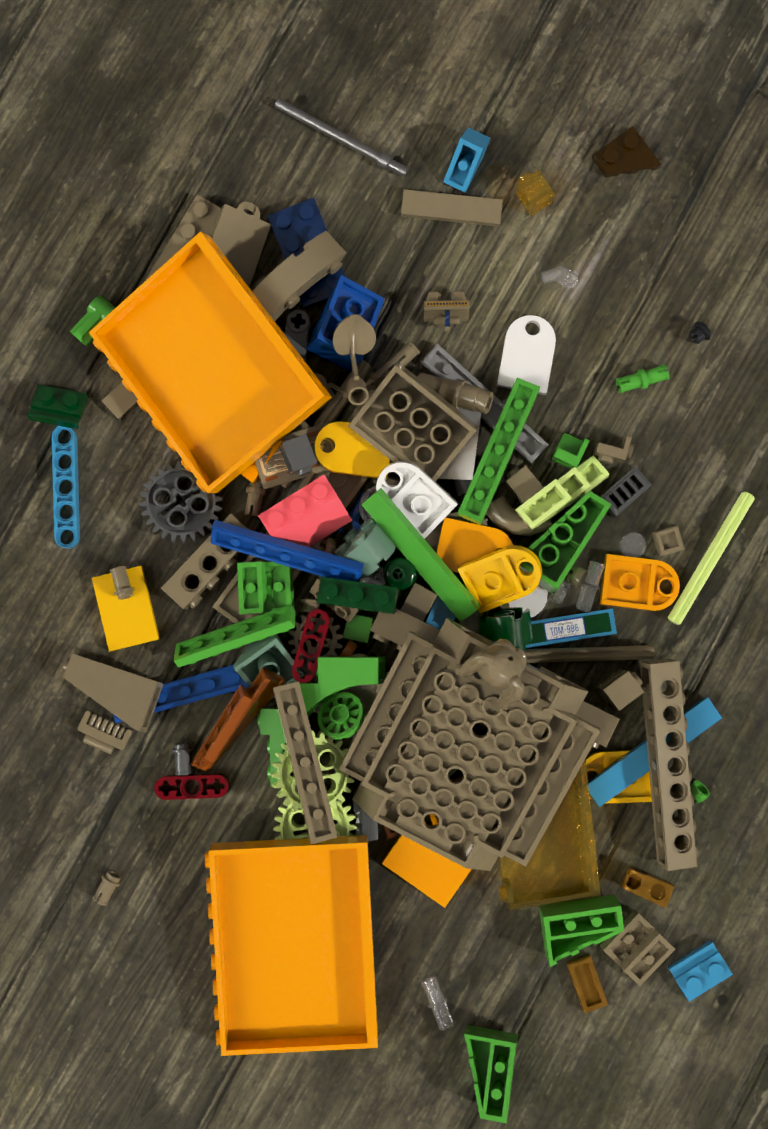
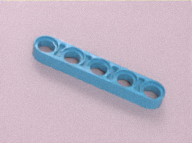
(72, 497)

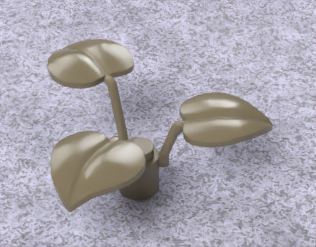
(353, 337)

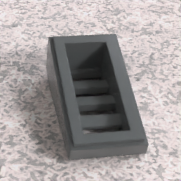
(614, 510)

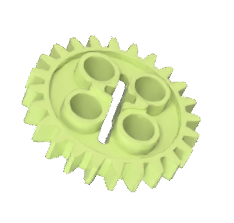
(338, 779)
(288, 826)

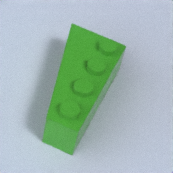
(566, 539)

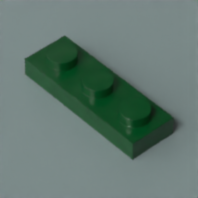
(357, 595)

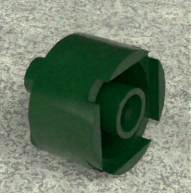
(507, 624)

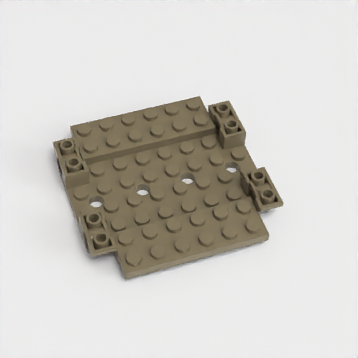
(425, 729)

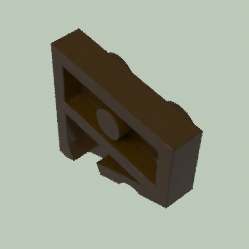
(625, 155)

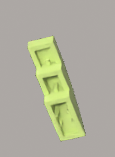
(562, 492)

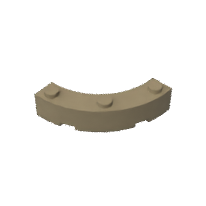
(299, 273)

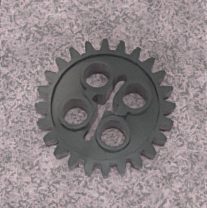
(194, 521)

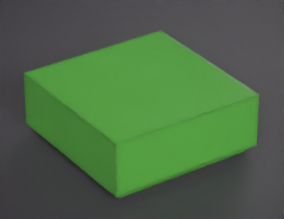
(358, 628)

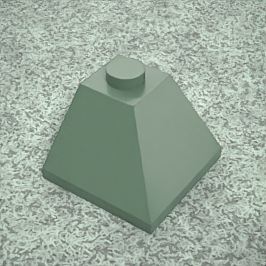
(267, 653)

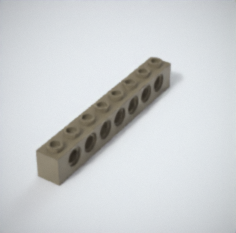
(666, 829)

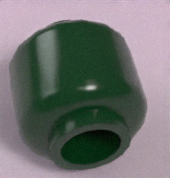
(393, 577)

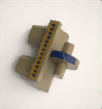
(446, 311)

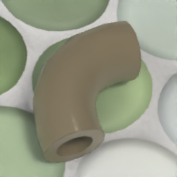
(508, 519)

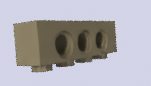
(177, 585)

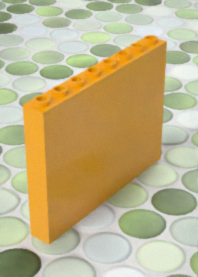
(208, 364)
(292, 945)

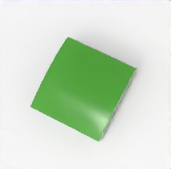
(264, 587)

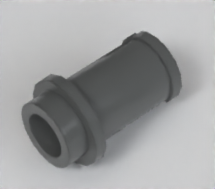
(182, 758)

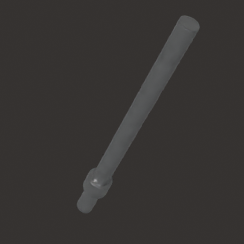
(383, 159)

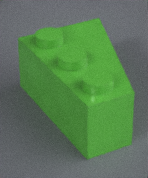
(578, 924)
(492, 1067)

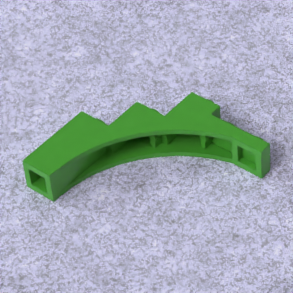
(333, 675)

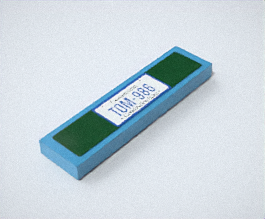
(573, 627)

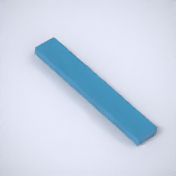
(635, 762)

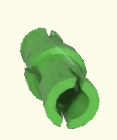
(642, 378)

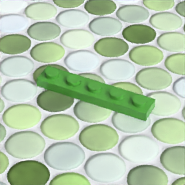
(235, 635)

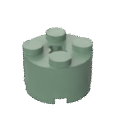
(366, 546)

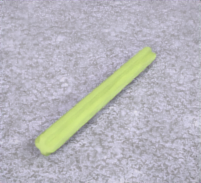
(711, 558)

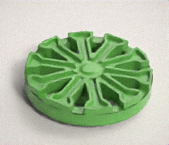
(341, 715)

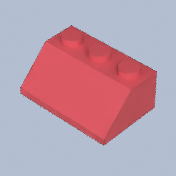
(307, 514)

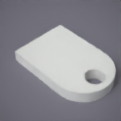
(527, 355)
(417, 496)

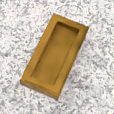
(586, 983)

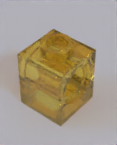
(534, 192)

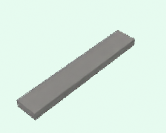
(443, 365)

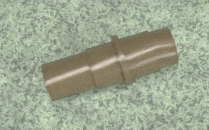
(460, 393)

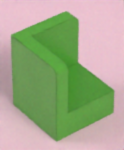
(569, 451)

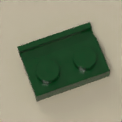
(57, 406)

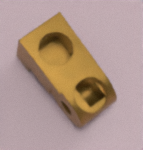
(647, 886)

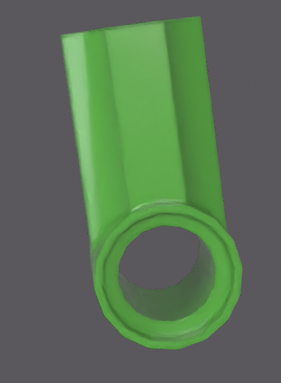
(96, 312)

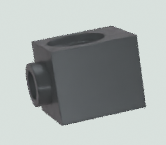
(298, 455)

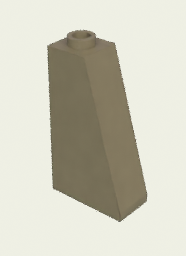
(119, 691)

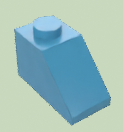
(466, 159)

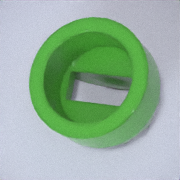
(699, 791)

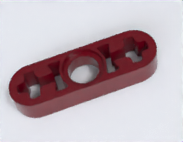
(322, 629)
(173, 780)

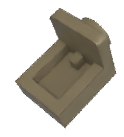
(610, 454)

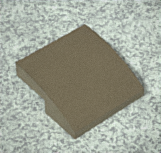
(638, 948)

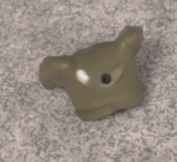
(498, 671)

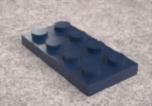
(295, 228)

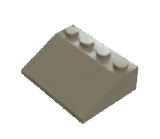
(413, 423)

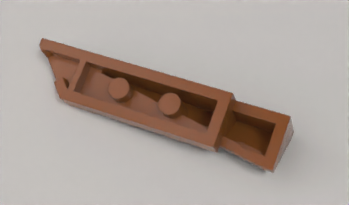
(236, 717)

